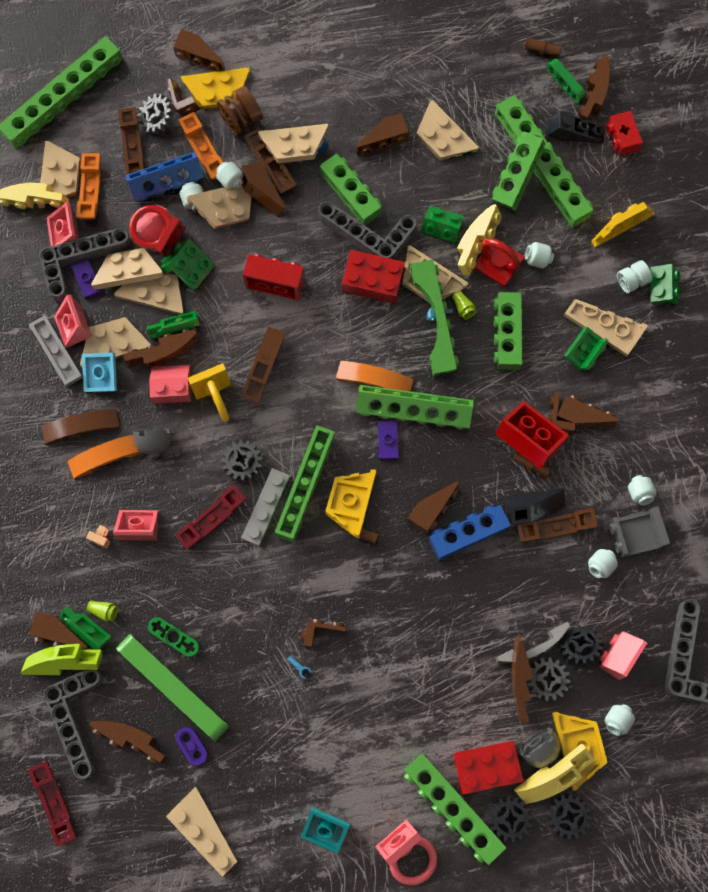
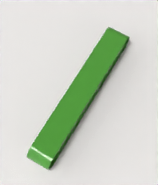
(172, 687)

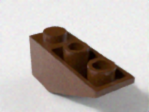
(192, 48)
(387, 133)
(260, 187)
(584, 414)
(428, 510)
(53, 629)

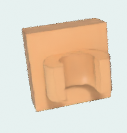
(99, 537)

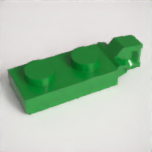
(173, 325)
(85, 628)

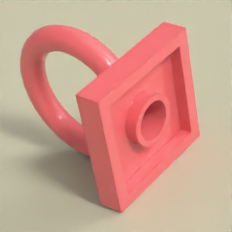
(398, 845)

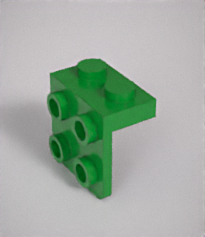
(187, 263)

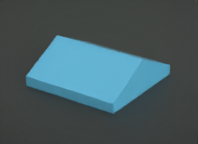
(99, 372)

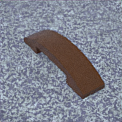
(131, 140)
(80, 424)
(557, 526)

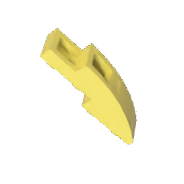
(27, 194)
(470, 244)
(553, 780)

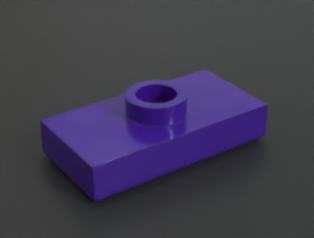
(85, 277)
(388, 440)

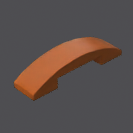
(201, 144)
(90, 186)
(372, 376)
(102, 455)

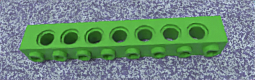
(62, 83)
(543, 170)

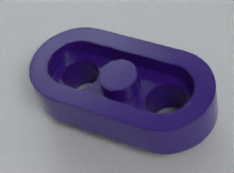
(192, 746)

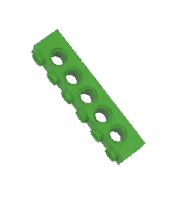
(423, 401)
(305, 484)
(493, 846)

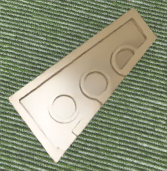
(620, 331)
(202, 831)

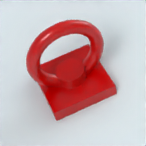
(168, 235)
(498, 261)

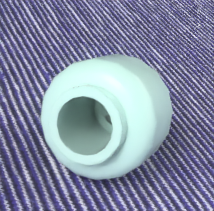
(229, 175)
(189, 189)
(539, 255)
(642, 490)
(602, 563)
(619, 719)

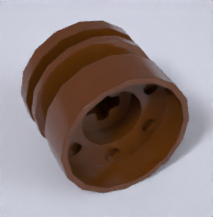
(236, 112)

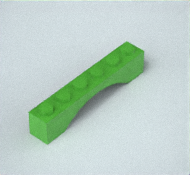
(425, 280)

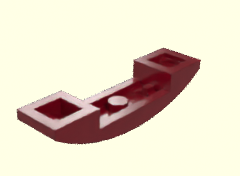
(211, 518)
(53, 803)

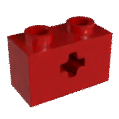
(624, 133)

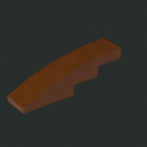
(276, 171)
(520, 674)

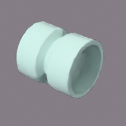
(635, 276)

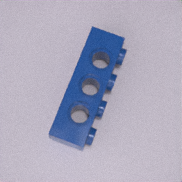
(172, 167)
(494, 514)

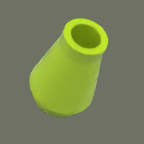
(464, 306)
(103, 610)

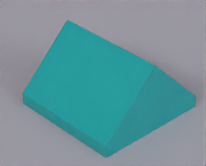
(325, 830)

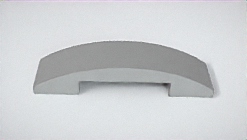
(554, 634)

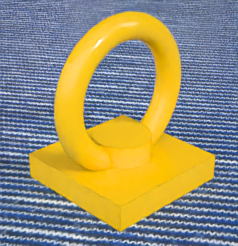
(210, 383)

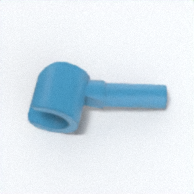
(431, 316)
(299, 667)

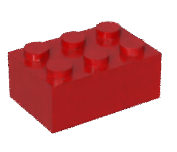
(273, 276)
(373, 276)
(532, 434)
(487, 767)

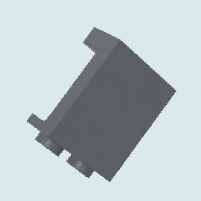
(639, 533)

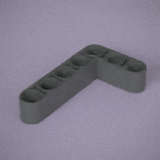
(360, 241)
(77, 255)
(685, 659)
(70, 719)

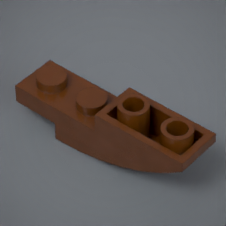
(597, 88)
(170, 348)
(263, 364)
(123, 734)

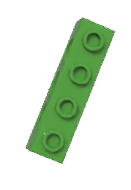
(535, 146)
(363, 212)
(508, 302)

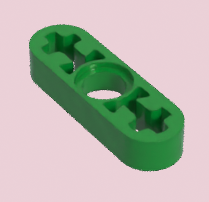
(566, 81)
(158, 634)

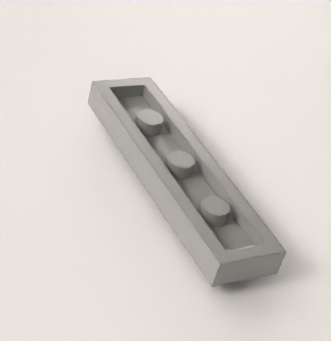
(55, 351)
(265, 507)

